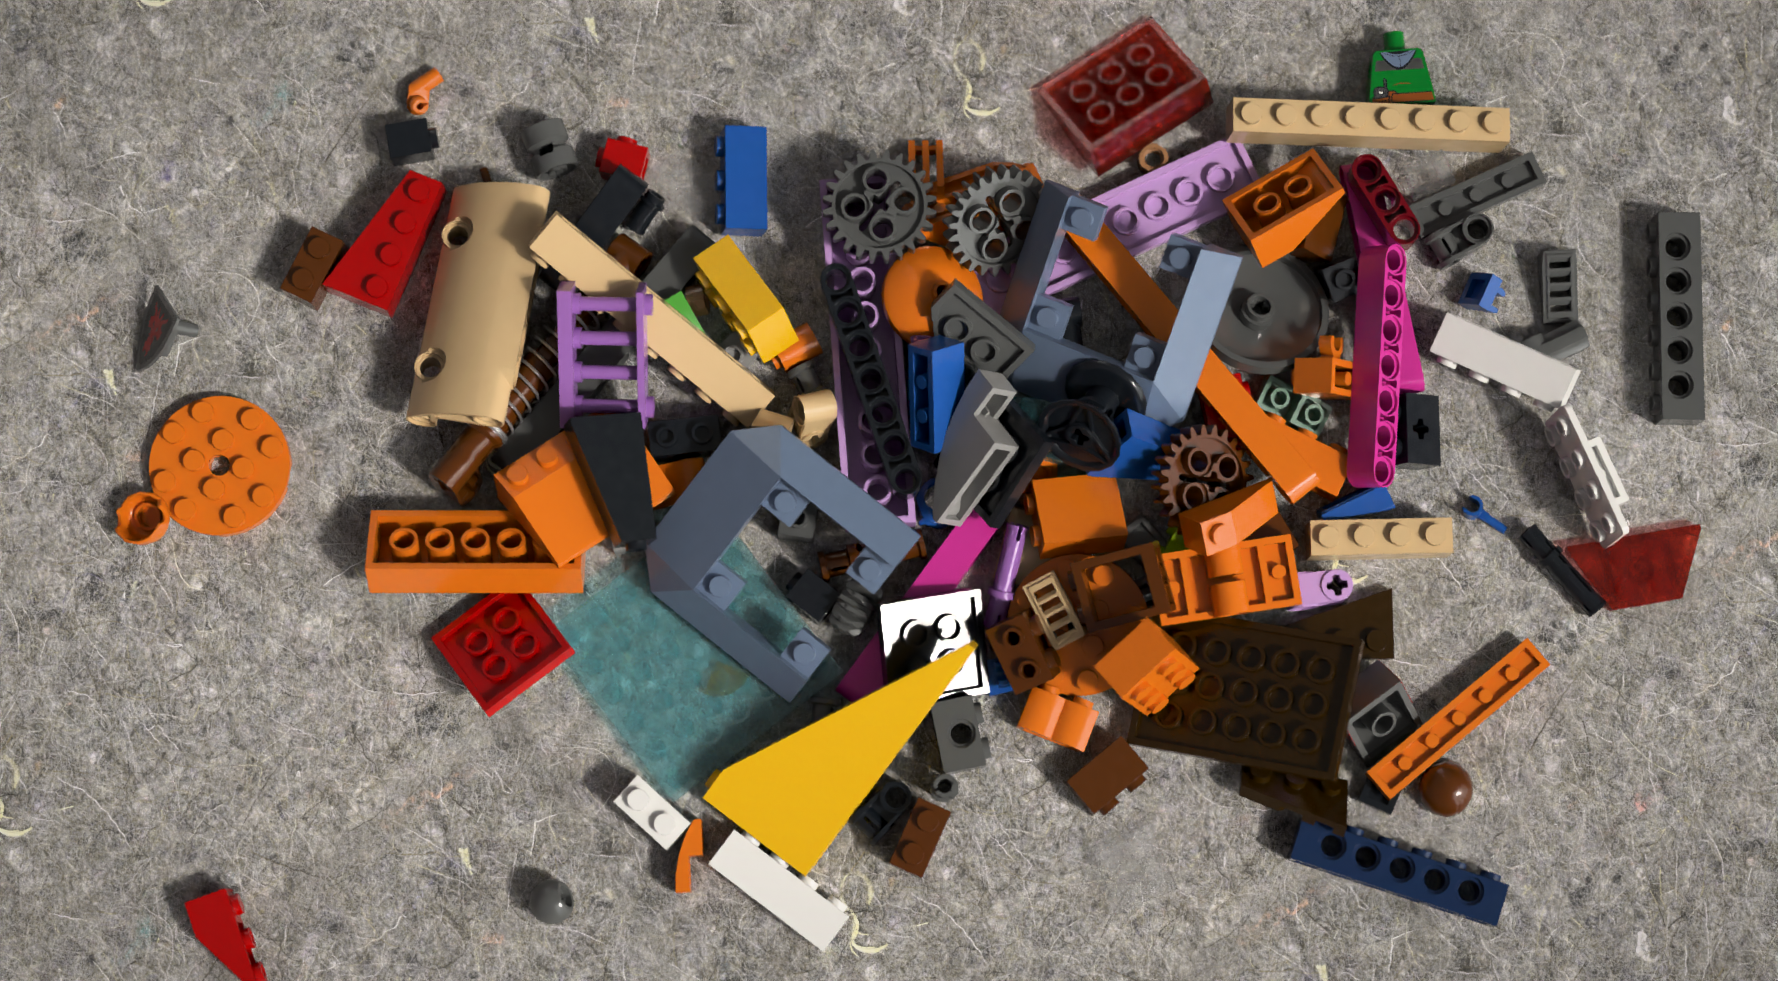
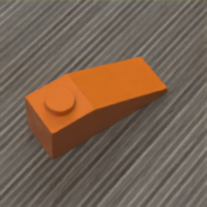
(1228, 518)

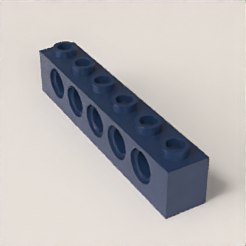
(1483, 908)

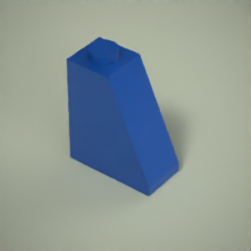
(1140, 443)

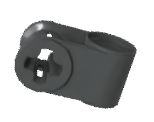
(1454, 243)

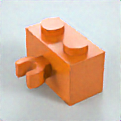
(1326, 375)

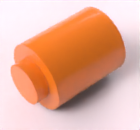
(799, 352)

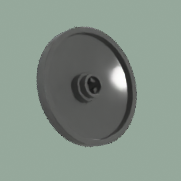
(1271, 315)

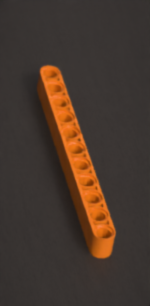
(1216, 384)

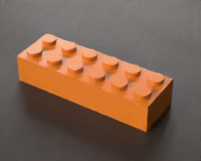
(461, 555)

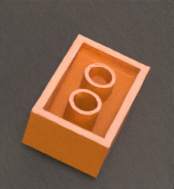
(1283, 206)

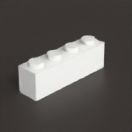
(1505, 361)
(779, 890)

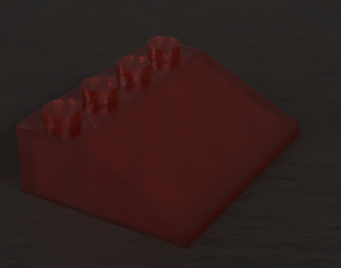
(1126, 95)

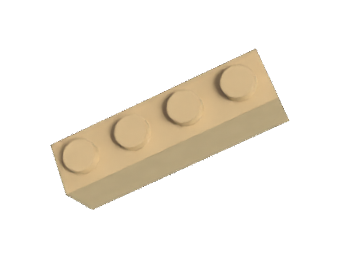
(1379, 539)

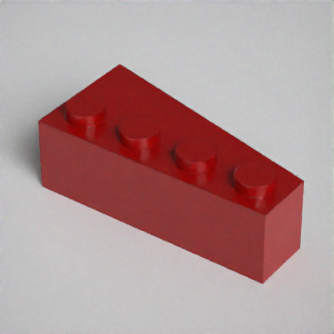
(388, 248)

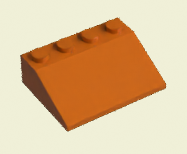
(554, 501)

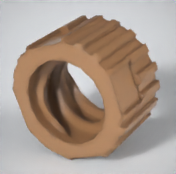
(1151, 148)
(697, 300)

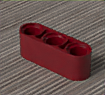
(1383, 185)

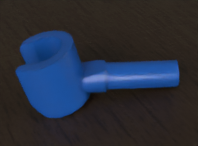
(1483, 515)

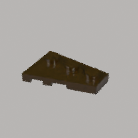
(1362, 619)

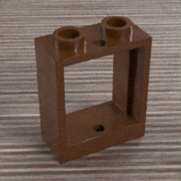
(1156, 576)

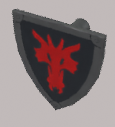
(160, 330)

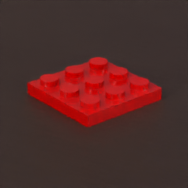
(502, 647)

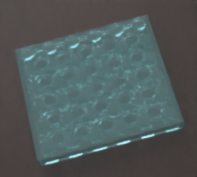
(672, 687)

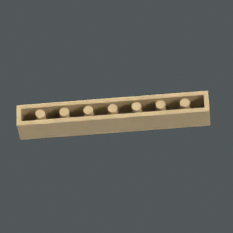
(1367, 125)
(668, 331)

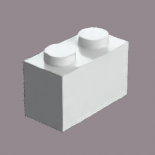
(652, 813)

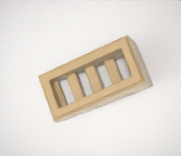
(1068, 637)

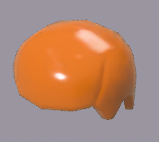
(142, 518)

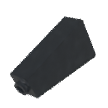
(616, 471)

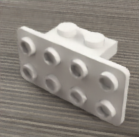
(1592, 476)

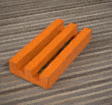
(926, 150)

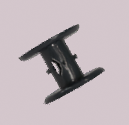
(1085, 421)

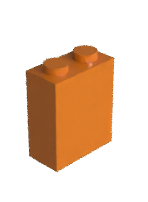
(1075, 516)

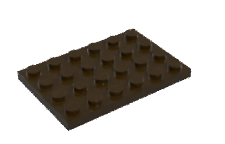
(1259, 699)

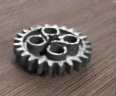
(853, 188)
(969, 236)

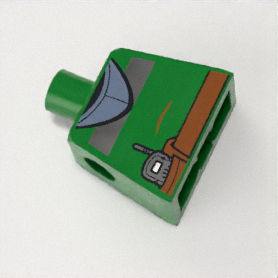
(1398, 74)

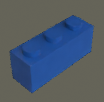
(741, 180)
(934, 389)

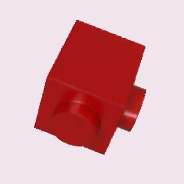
(624, 152)

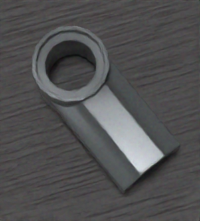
(1560, 342)

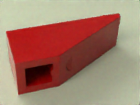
(221, 930)

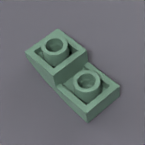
(1296, 409)

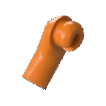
(419, 90)

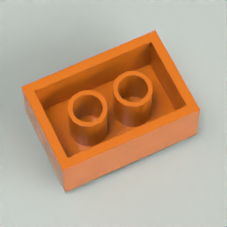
(1147, 668)

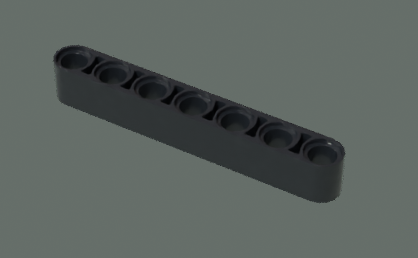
(866, 364)

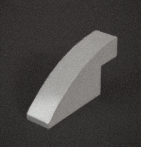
(973, 448)

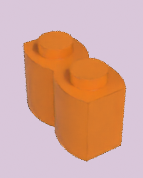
(1057, 718)

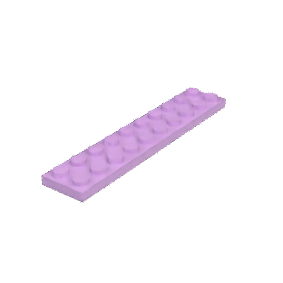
(1148, 211)

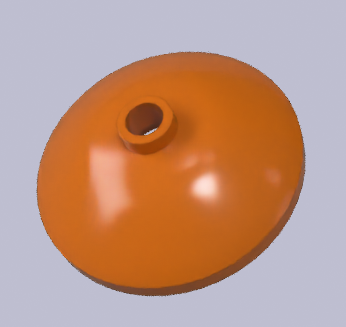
(913, 285)

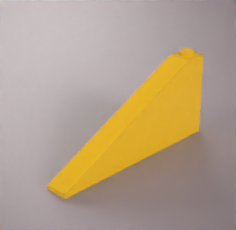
(813, 780)

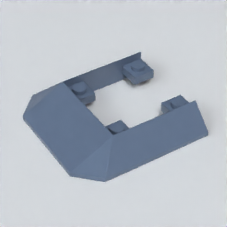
(1161, 368)
(783, 475)

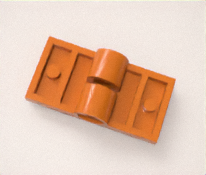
(1232, 582)

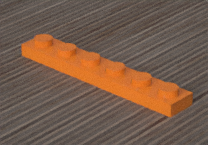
(1457, 719)

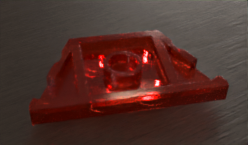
(1639, 567)

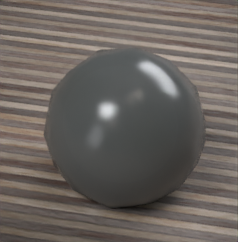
(551, 901)

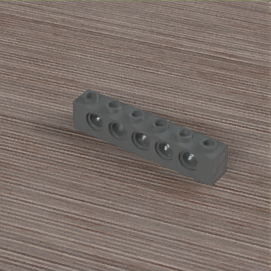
(1685, 232)

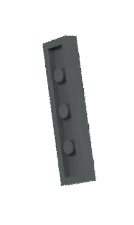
(1478, 194)

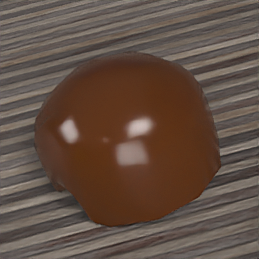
(1445, 788)

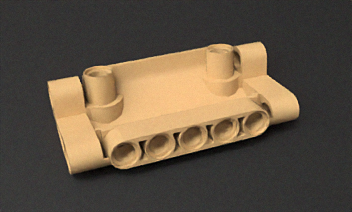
(479, 305)

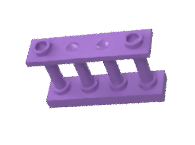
(573, 337)

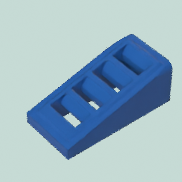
(1357, 503)

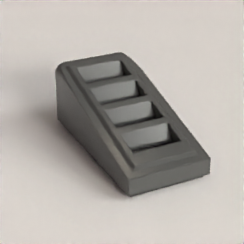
(1545, 287)

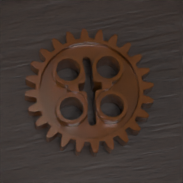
(1202, 454)

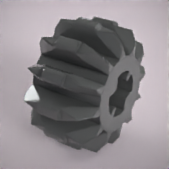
(854, 609)

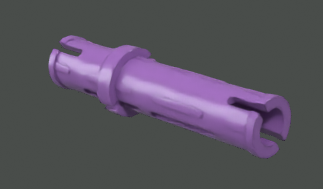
(1002, 590)

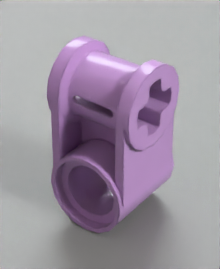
(1315, 592)

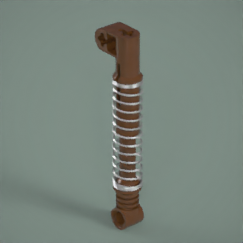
(457, 470)

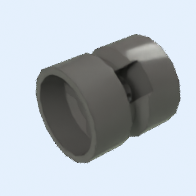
(550, 137)

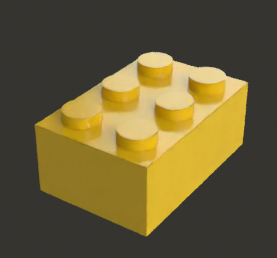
(744, 300)

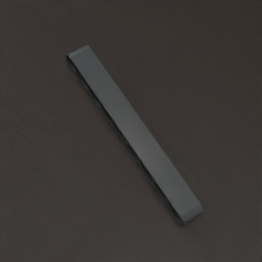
(667, 278)

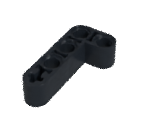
(605, 213)

